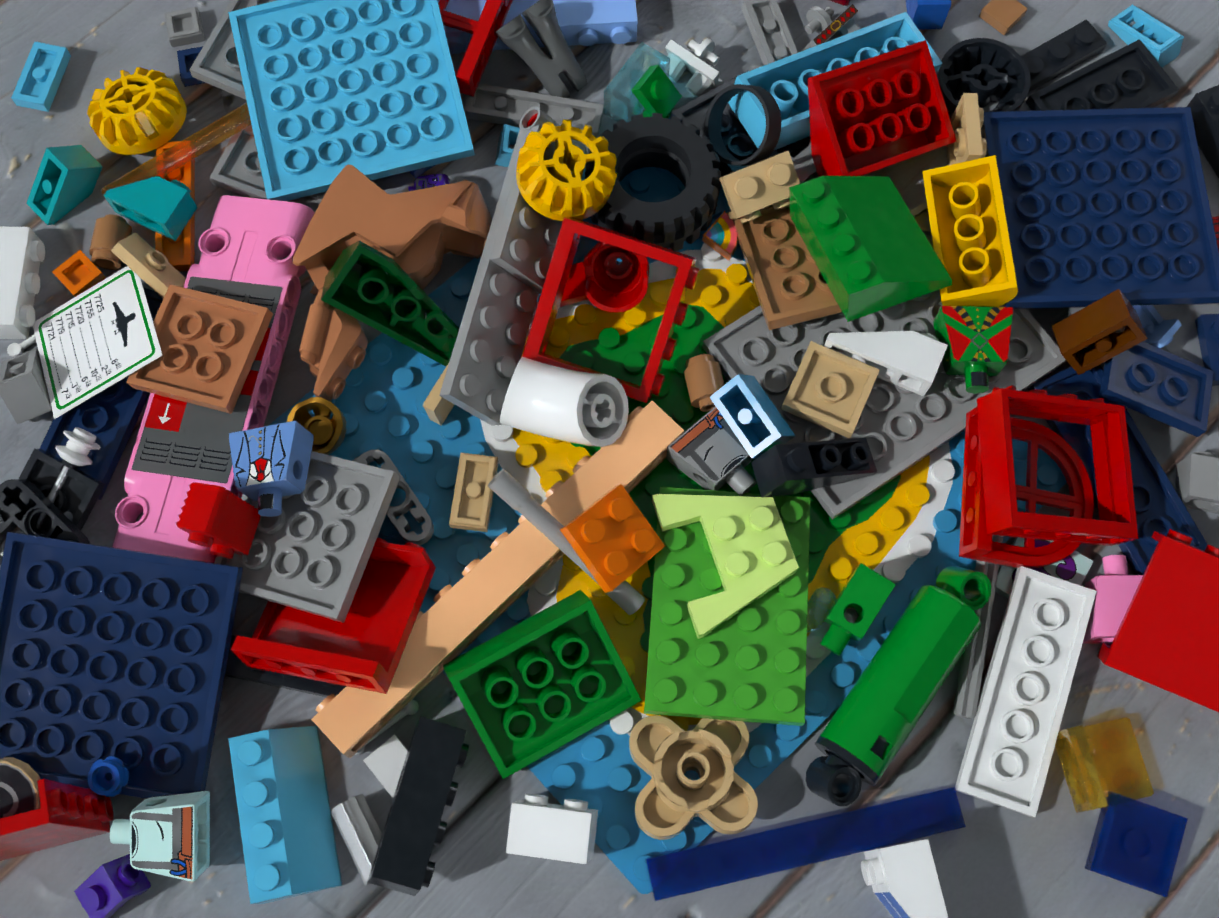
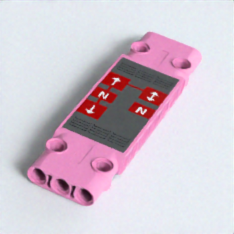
(191, 442)

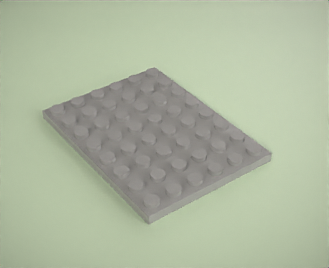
(894, 420)

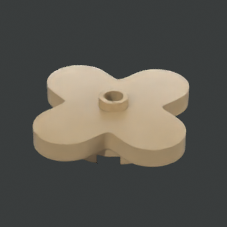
(674, 800)

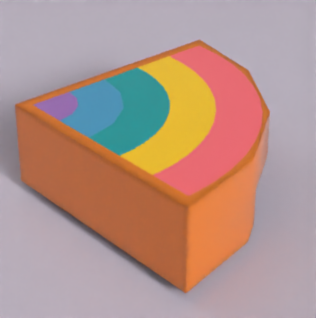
(722, 236)

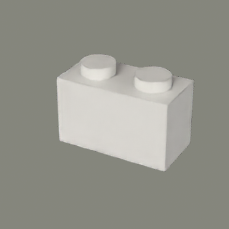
(552, 829)

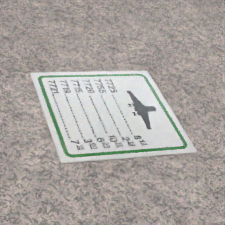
(96, 340)

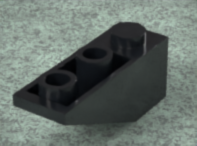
(812, 465)

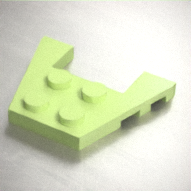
(745, 545)

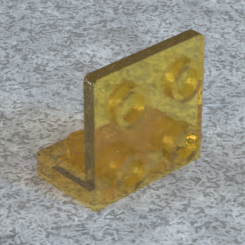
(1100, 761)

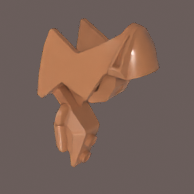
(406, 226)

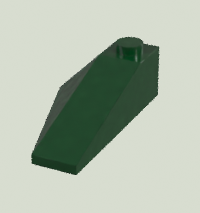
(386, 298)

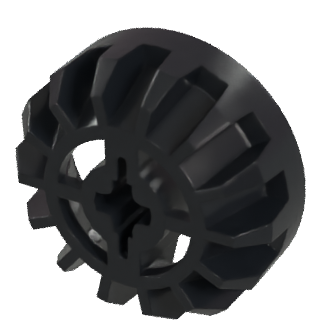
(986, 69)

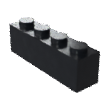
(418, 807)

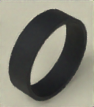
(772, 130)

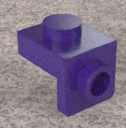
(111, 887)

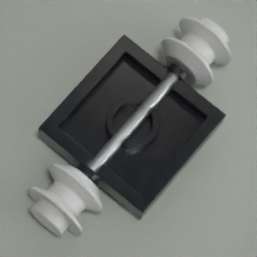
(62, 482)

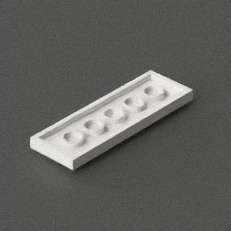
(1025, 691)

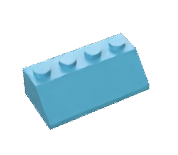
(284, 813)

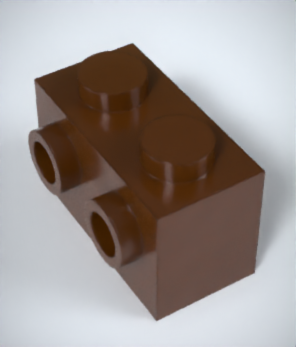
(1099, 332)

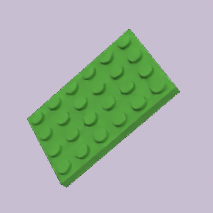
(746, 665)

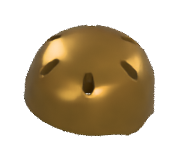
(327, 432)

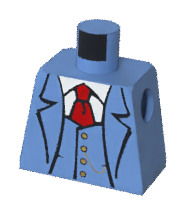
(271, 463)

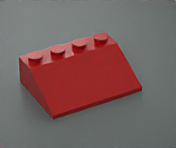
(877, 113)

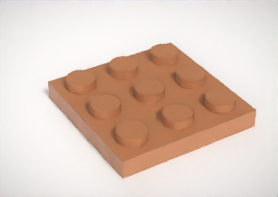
(204, 347)

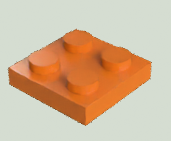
(612, 538)

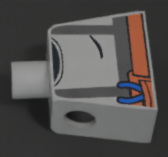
(712, 455)

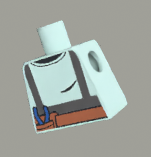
(168, 835)

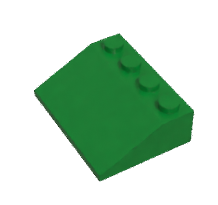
(865, 242)
(542, 683)

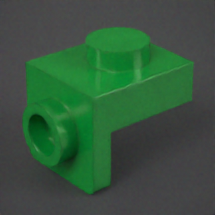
(656, 92)

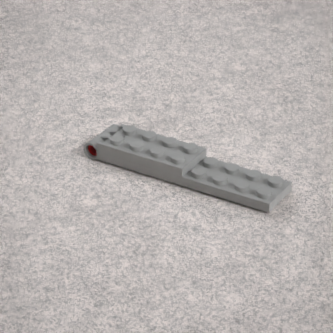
(503, 292)

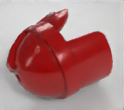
(615, 284)

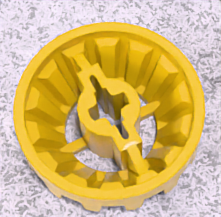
(137, 112)
(559, 192)

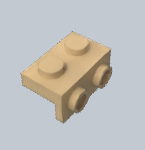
(759, 186)

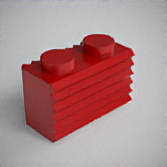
(218, 520)

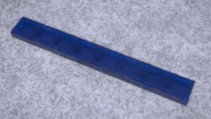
(804, 843)

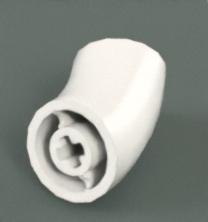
(565, 404)

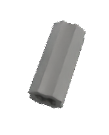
(358, 832)

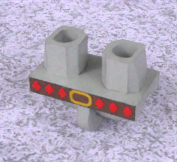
(820, 22)

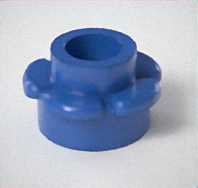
(97, 776)

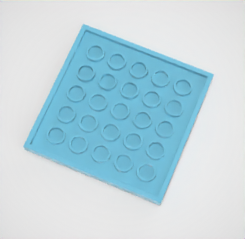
(347, 88)

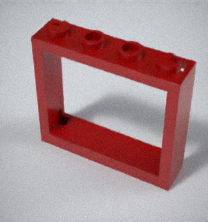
(555, 285)
(1111, 464)

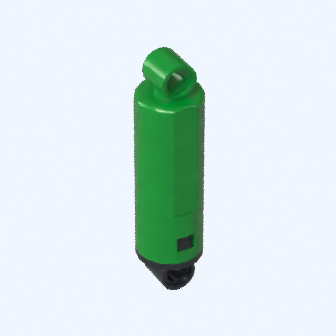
(898, 685)

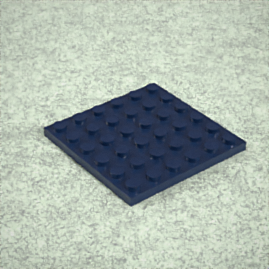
(1105, 206)
(112, 661)

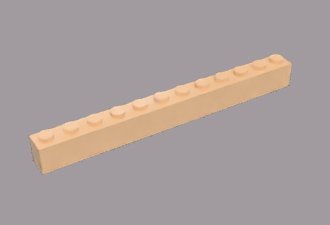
(496, 581)

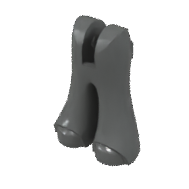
(545, 24)

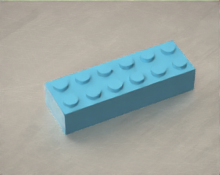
(789, 76)

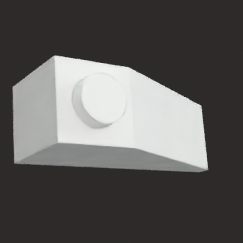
(902, 356)

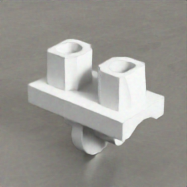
(704, 75)

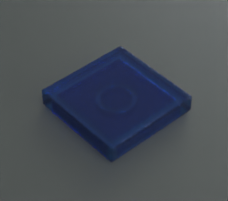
(1136, 843)

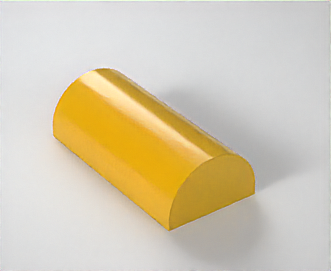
(971, 233)

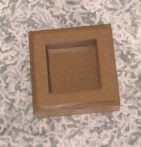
(1003, 14)

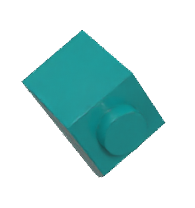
(63, 181)
(154, 204)

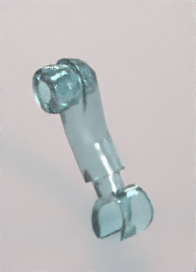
(819, 607)

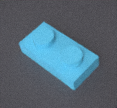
(41, 76)

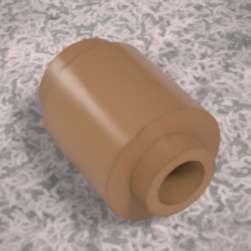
(106, 234)
(702, 380)

